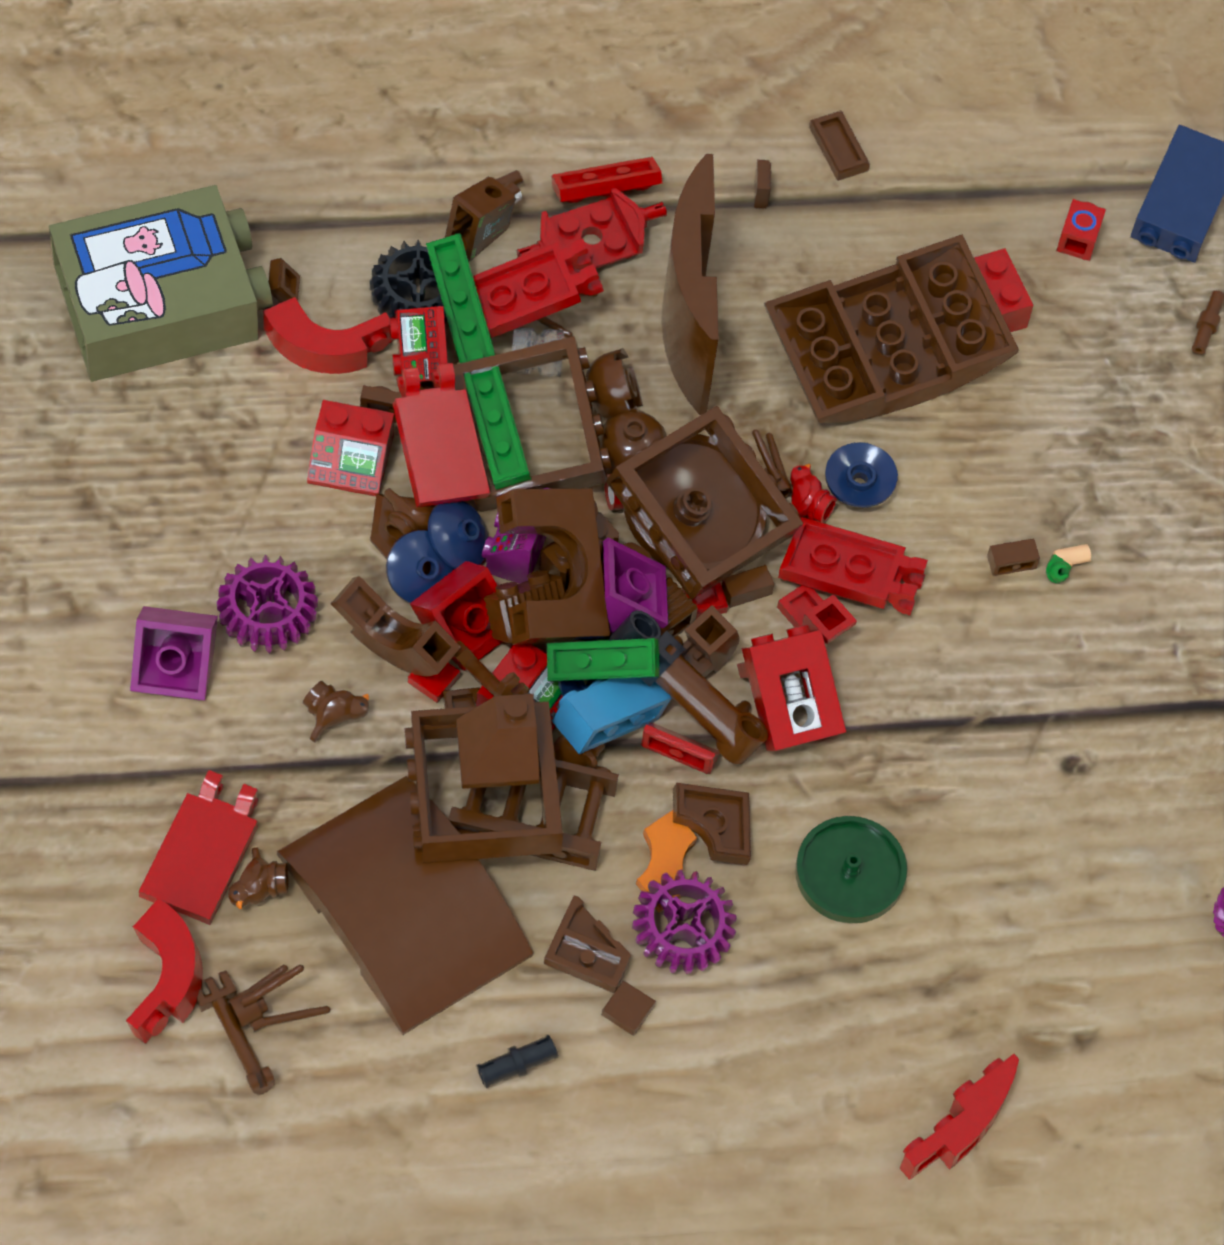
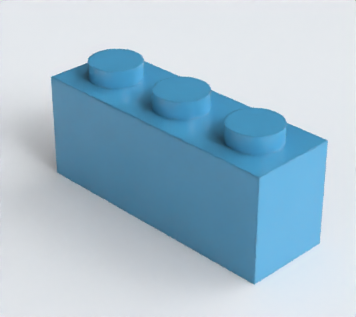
(608, 711)

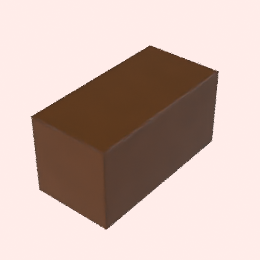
(1013, 557)
(747, 586)

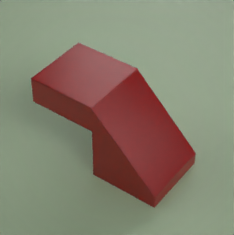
(806, 607)

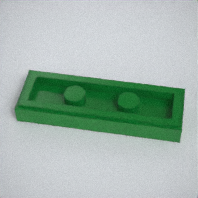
(603, 660)

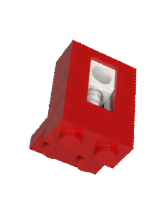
(799, 651)

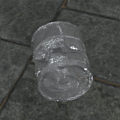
(527, 337)

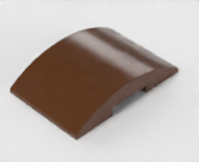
(689, 294)
(893, 334)
(410, 925)

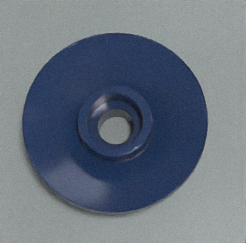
(862, 462)
(457, 533)
(406, 563)

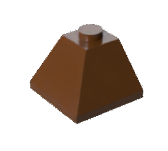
(499, 743)

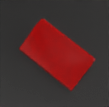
(679, 748)

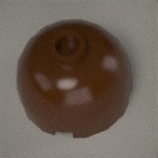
(614, 385)
(629, 435)

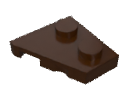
(587, 950)

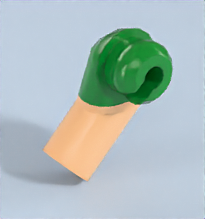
(1063, 560)

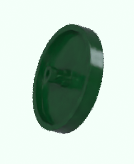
(851, 869)

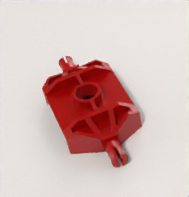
(613, 220)

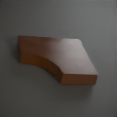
(718, 818)

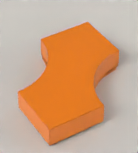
(667, 847)

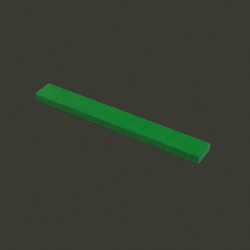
(474, 342)

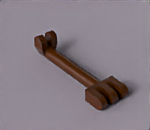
(507, 686)
(258, 1078)

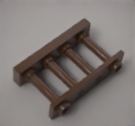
(577, 849)

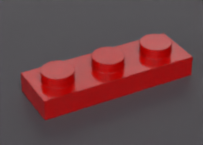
(599, 180)

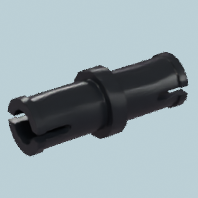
(517, 1061)

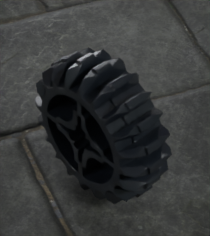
(395, 280)

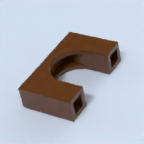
(570, 521)

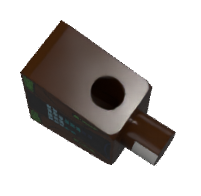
(482, 214)

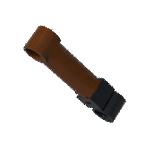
(733, 727)

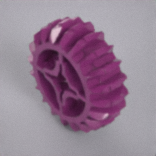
(268, 621)
(693, 933)

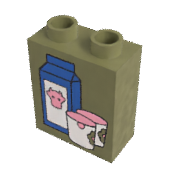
(158, 281)

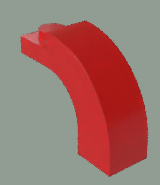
(323, 348)
(181, 973)

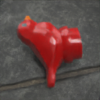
(809, 496)

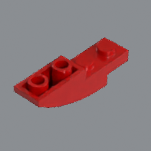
(973, 1115)

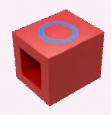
(1081, 229)

